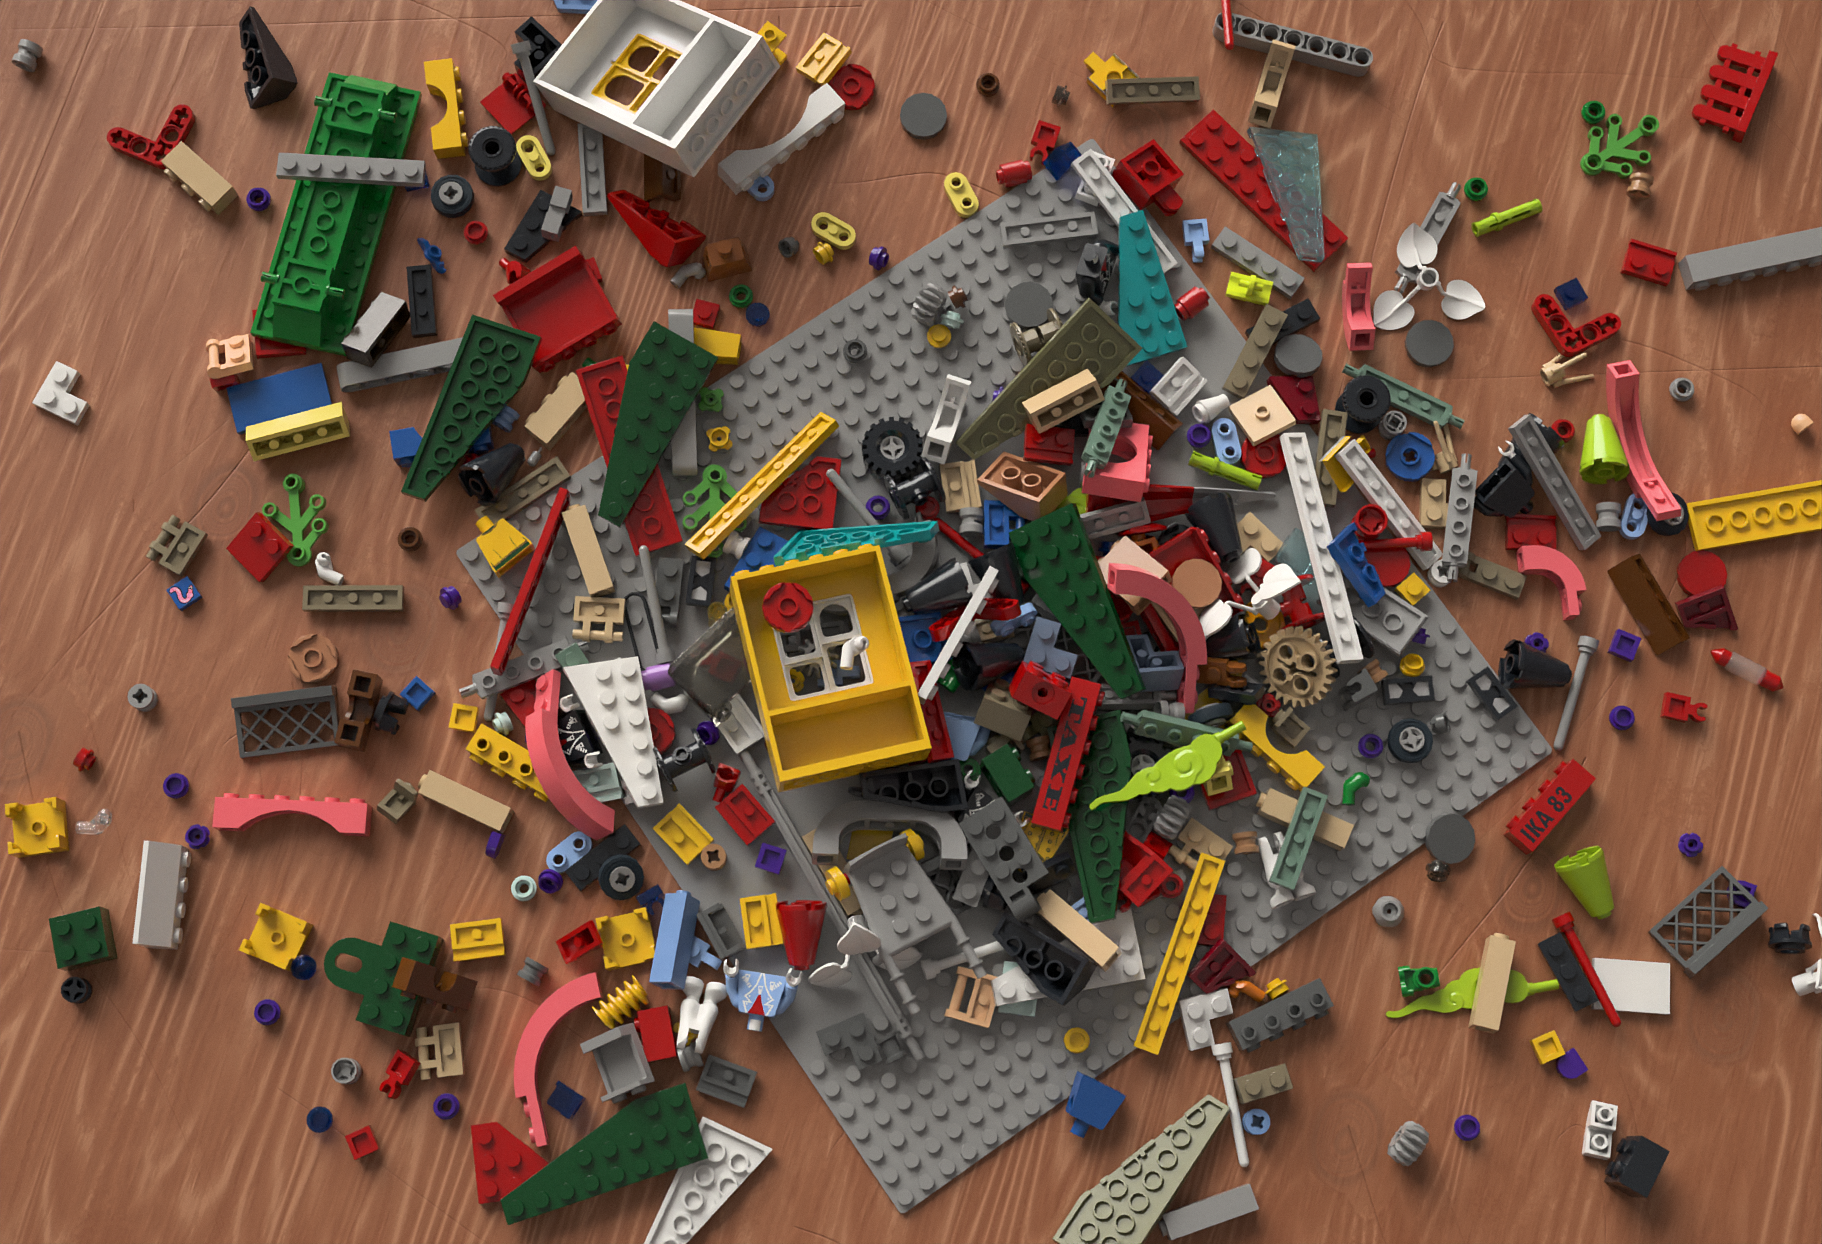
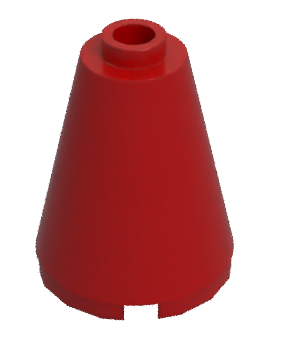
(801, 930)

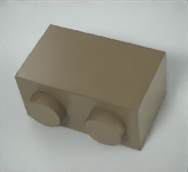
(1262, 1083)

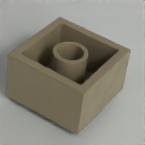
(1002, 712)

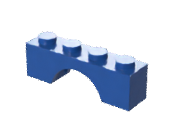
(407, 441)

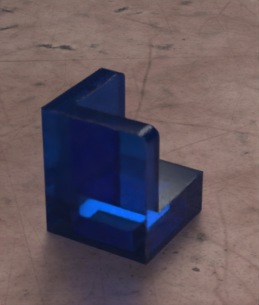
(1060, 160)
(566, 1100)

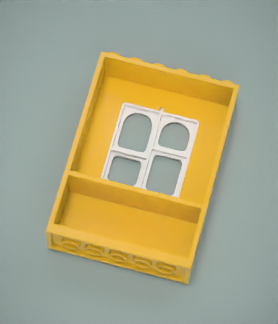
(842, 727)

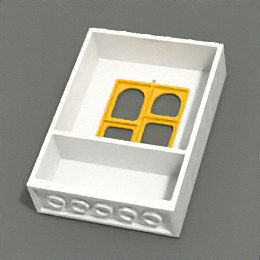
(695, 103)

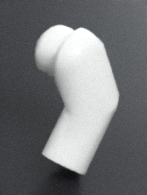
(325, 569)
(851, 649)
(670, 705)

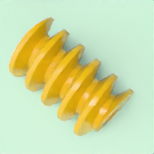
(622, 1003)

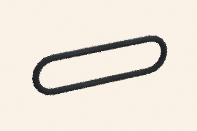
(630, 627)

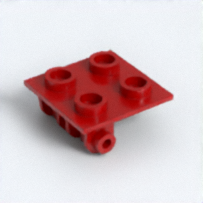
(510, 103)

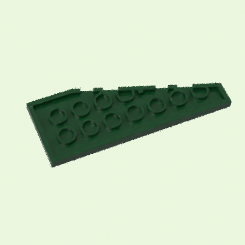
(480, 384)
(655, 399)
(1069, 580)
(1100, 832)
(631, 1146)

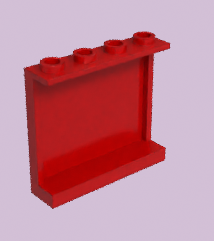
(561, 306)
(1171, 554)

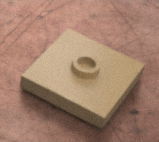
(1262, 415)

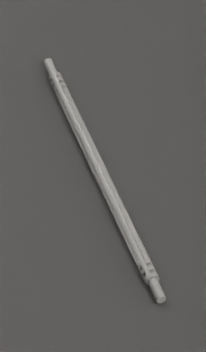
(834, 908)

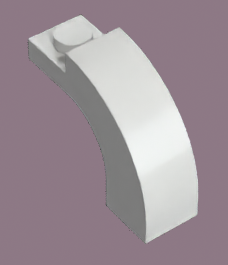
(946, 419)

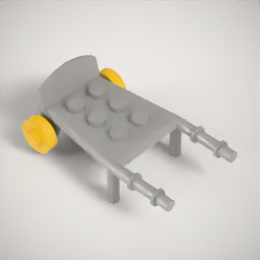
(899, 903)

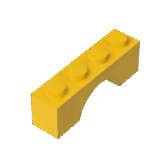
(448, 134)
(1297, 768)

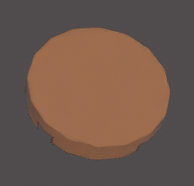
(1197, 582)
(313, 658)

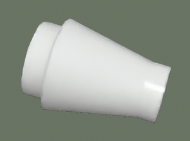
(1209, 408)

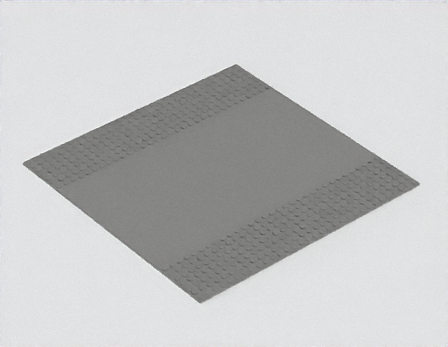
(977, 1083)

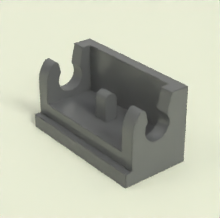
(1360, 687)
(721, 931)

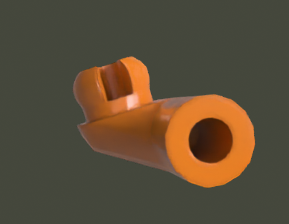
(1247, 988)

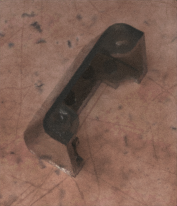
(713, 669)

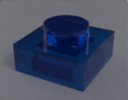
(1570, 294)
(1147, 376)

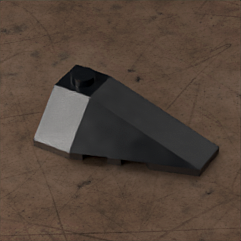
(268, 68)
(921, 786)
(1050, 965)

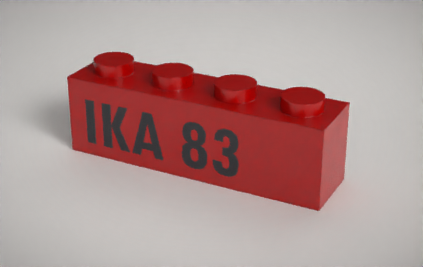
(1549, 806)

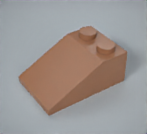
(1024, 485)

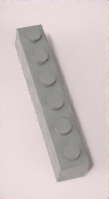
(1752, 259)

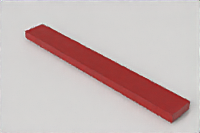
(530, 582)

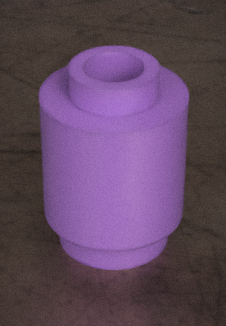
(657, 677)

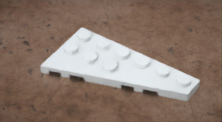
(619, 713)
(1018, 987)
(705, 1185)

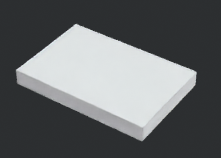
(1634, 985)

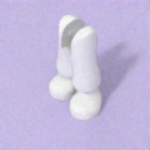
(1282, 896)
(697, 1017)

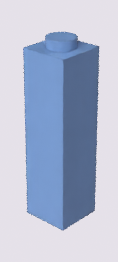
(674, 940)

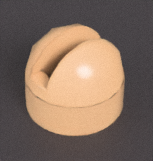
(1801, 423)

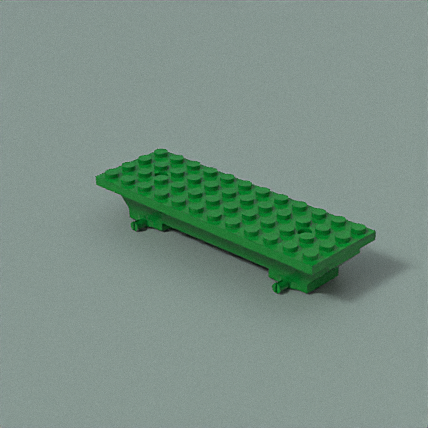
(335, 226)

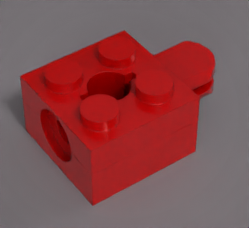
(1160, 178)
(1040, 689)

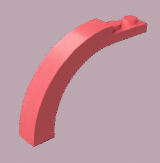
(1624, 411)
(1190, 634)
(552, 768)
(529, 1051)

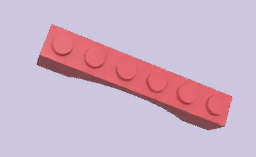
(241, 813)

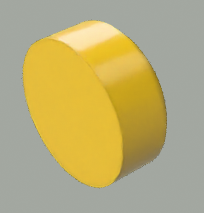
(1076, 1040)

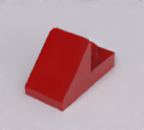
(579, 942)

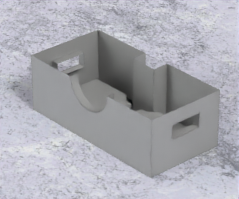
(559, 206)

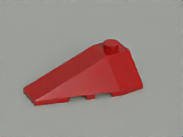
(660, 235)

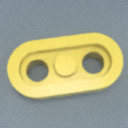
(534, 159)
(959, 194)
(835, 229)

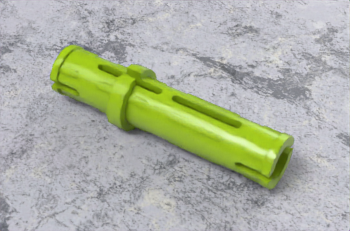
(1499, 220)
(1224, 470)

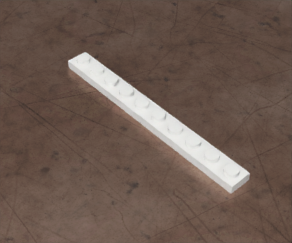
(1317, 537)

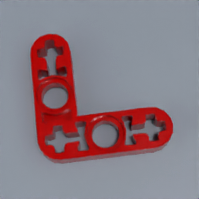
(154, 148)
(1568, 333)
(994, 610)

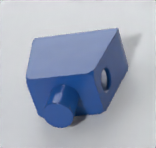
(1091, 1104)

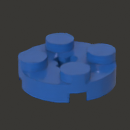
(1406, 443)

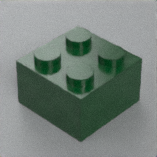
(1007, 775)
(82, 938)

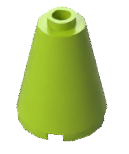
(1602, 452)
(1588, 880)

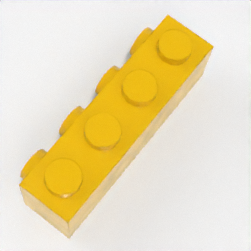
(505, 758)

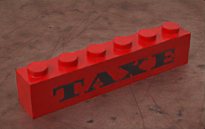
(1067, 754)

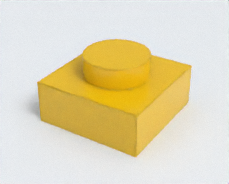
(1412, 589)
(464, 718)
(1547, 1047)

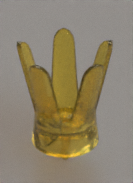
(715, 612)

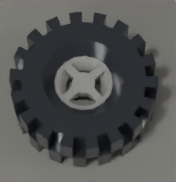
(892, 437)
(1145, 754)

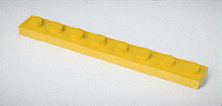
(761, 485)
(1179, 953)

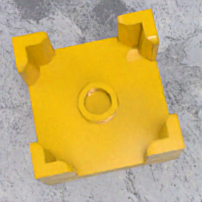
(38, 828)
(276, 937)
(626, 939)

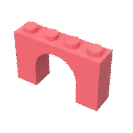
(1124, 479)

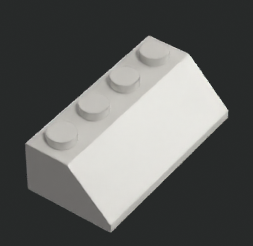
(161, 895)

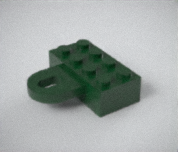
(381, 1002)

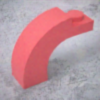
(1356, 310)
(1557, 568)

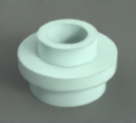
(951, 320)
(502, 723)
(518, 882)

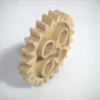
(1292, 686)

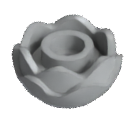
(1380, 911)

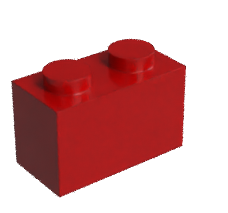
(656, 1033)

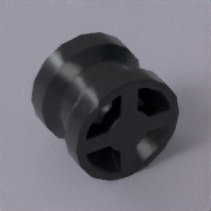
(71, 987)

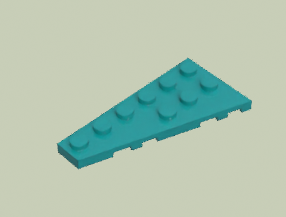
(1143, 294)
(827, 541)

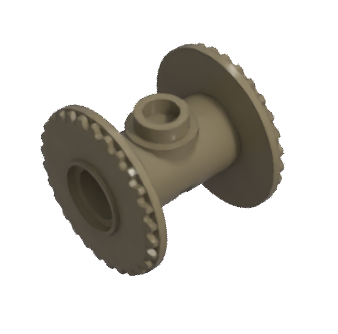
(1036, 338)

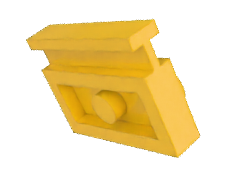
(823, 59)
(683, 834)
(760, 921)
(477, 939)

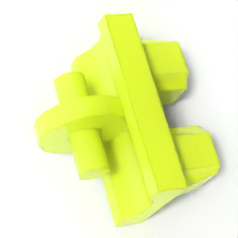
(1249, 288)

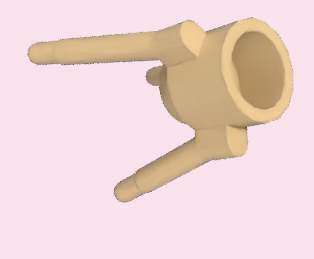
(1553, 373)
(1446, 459)

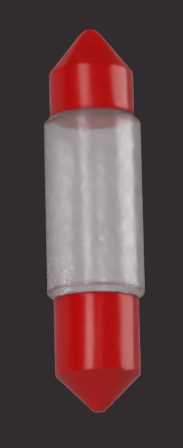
(1747, 669)

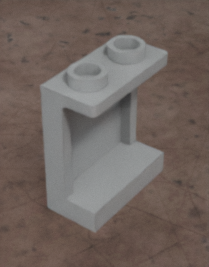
(620, 1062)

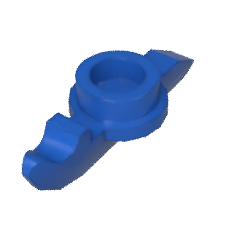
(432, 254)

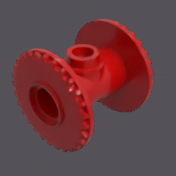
(1299, 612)

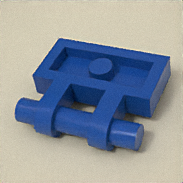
(997, 523)

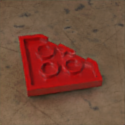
(804, 498)
(501, 1161)

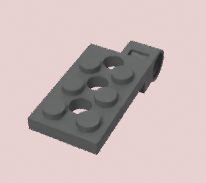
(1017, 895)

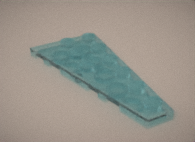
(1294, 181)

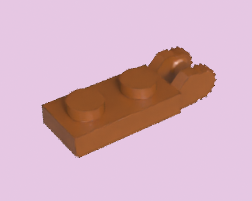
(1218, 671)

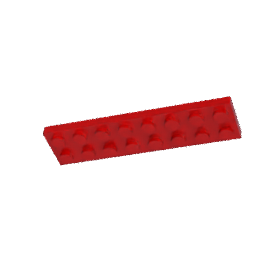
(1239, 170)
(652, 516)

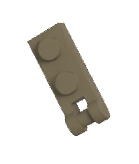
(1493, 576)

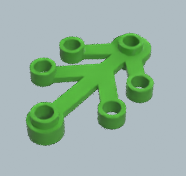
(1616, 148)
(714, 502)
(297, 523)

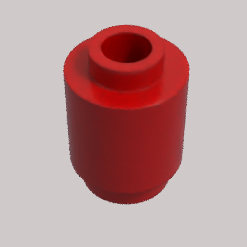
(1014, 173)
(1191, 303)

